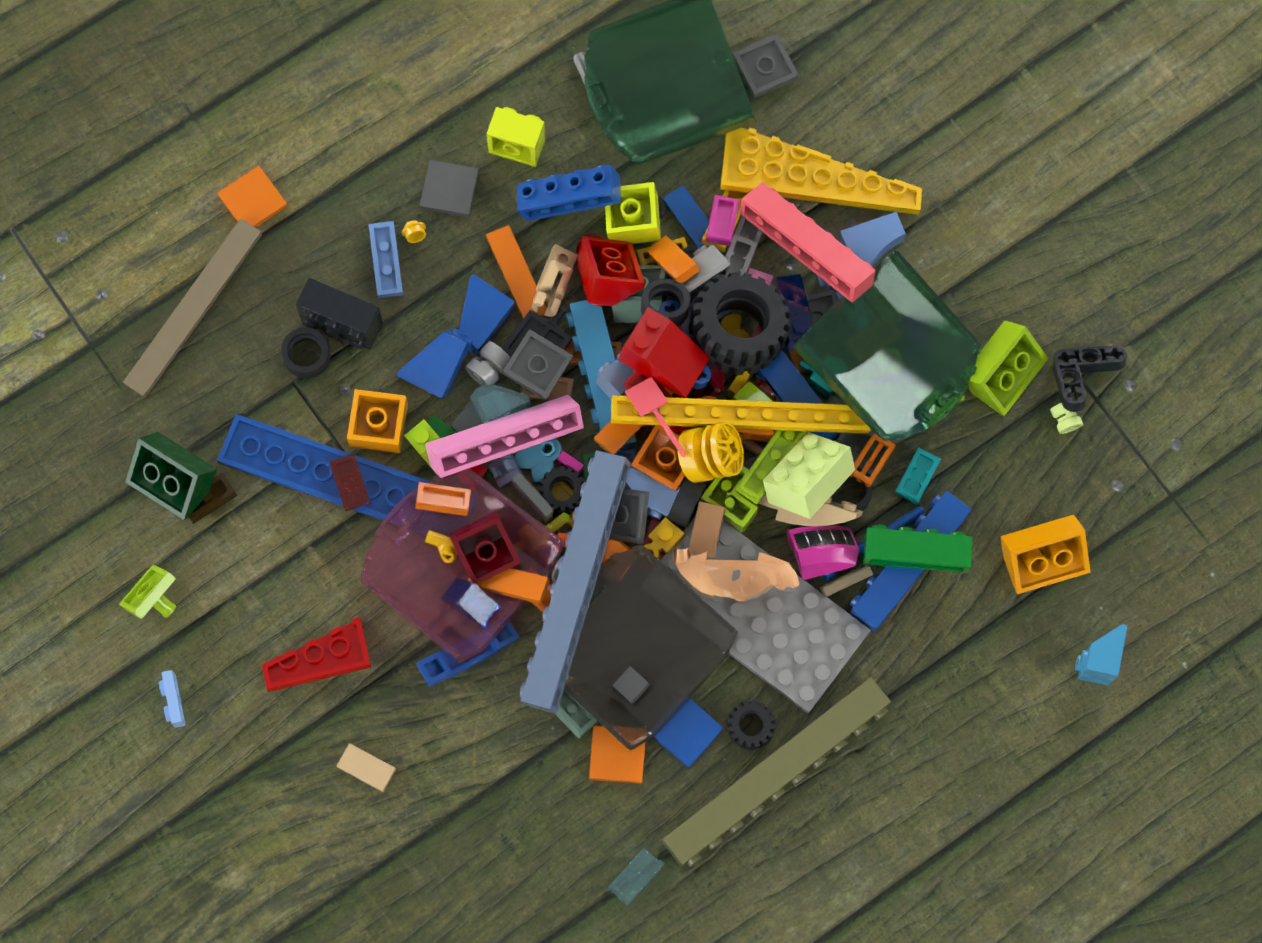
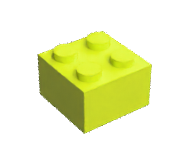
(516, 136)
(636, 216)

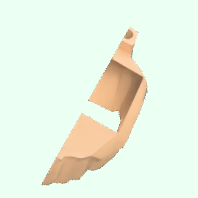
(715, 576)

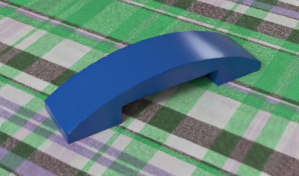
(442, 666)

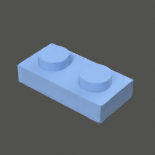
(170, 689)

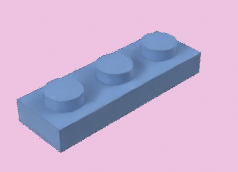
(385, 259)

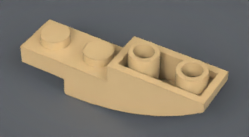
(828, 514)

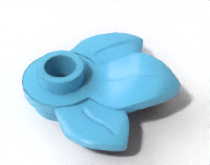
(537, 460)

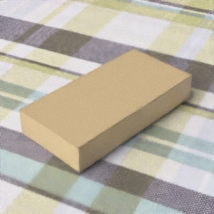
(366, 767)

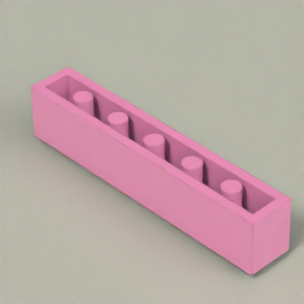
(504, 436)

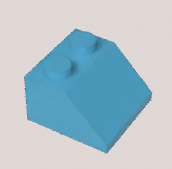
(1102, 658)

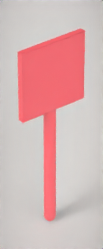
(648, 398)

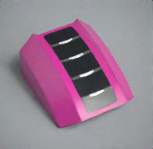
(822, 549)

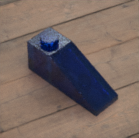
(800, 316)

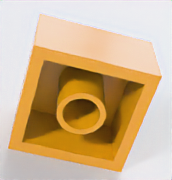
(377, 421)

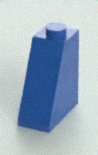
(484, 313)
(438, 363)

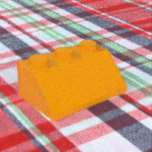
(1046, 554)

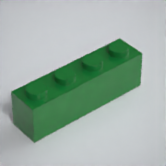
(917, 549)

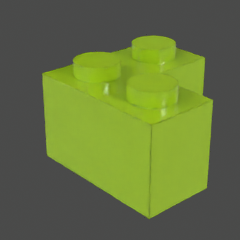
(738, 510)

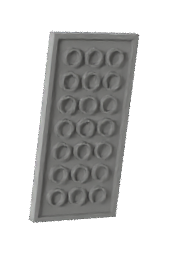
(784, 637)

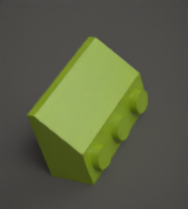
(1006, 366)

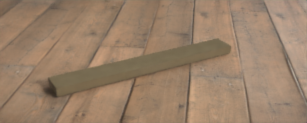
(192, 308)

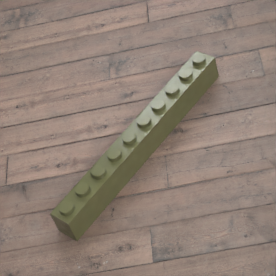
(776, 772)

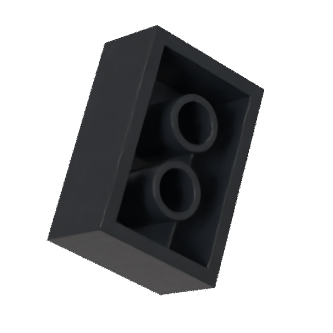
(339, 314)

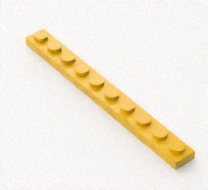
(743, 415)

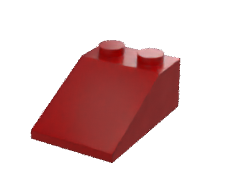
(664, 353)

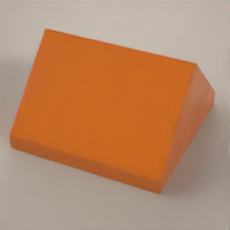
(660, 459)

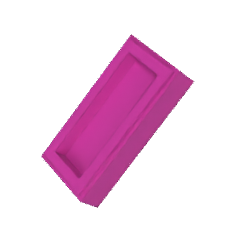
(722, 220)

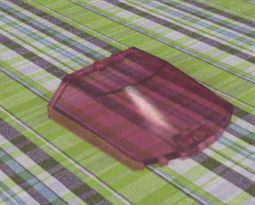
(414, 577)

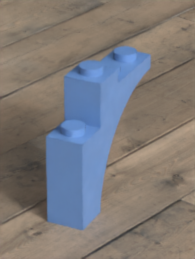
(871, 240)

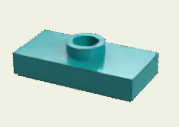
(917, 476)

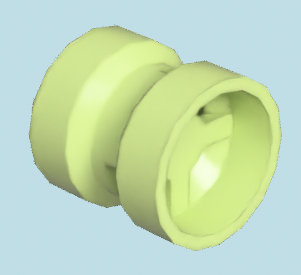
(1066, 420)

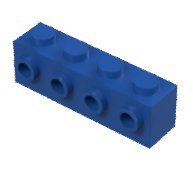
(568, 193)

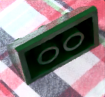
(170, 474)

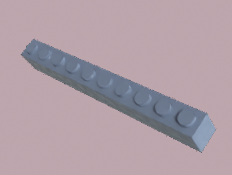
(575, 582)

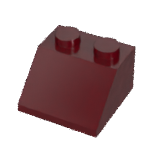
(485, 548)

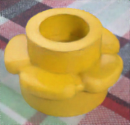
(414, 231)

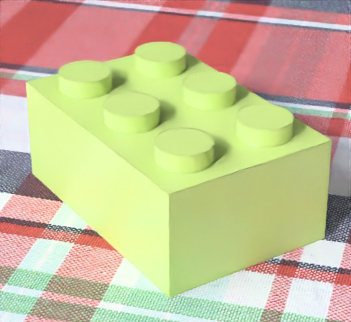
(809, 475)

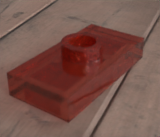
(349, 482)

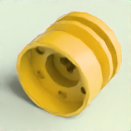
(711, 452)

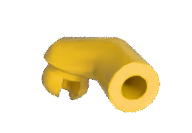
(444, 544)

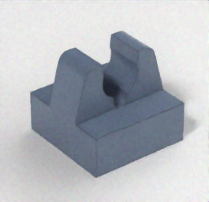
(504, 470)

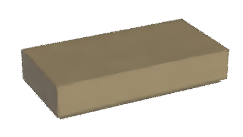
(845, 580)

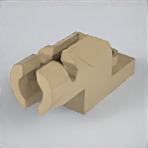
(554, 280)

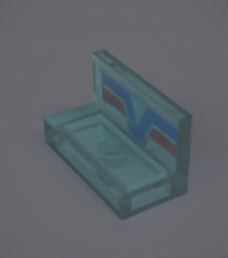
(636, 876)

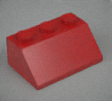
(608, 270)

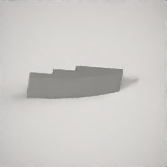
(743, 247)

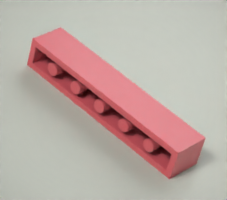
(807, 242)

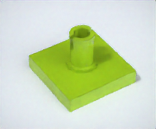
(149, 594)

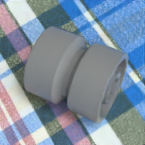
(488, 365)

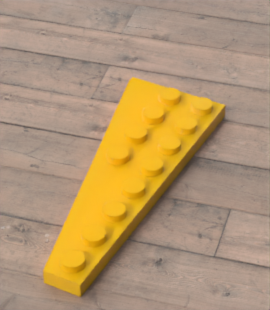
(809, 175)

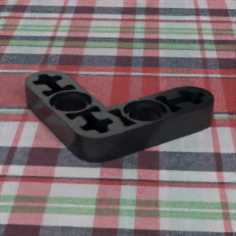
(1074, 369)

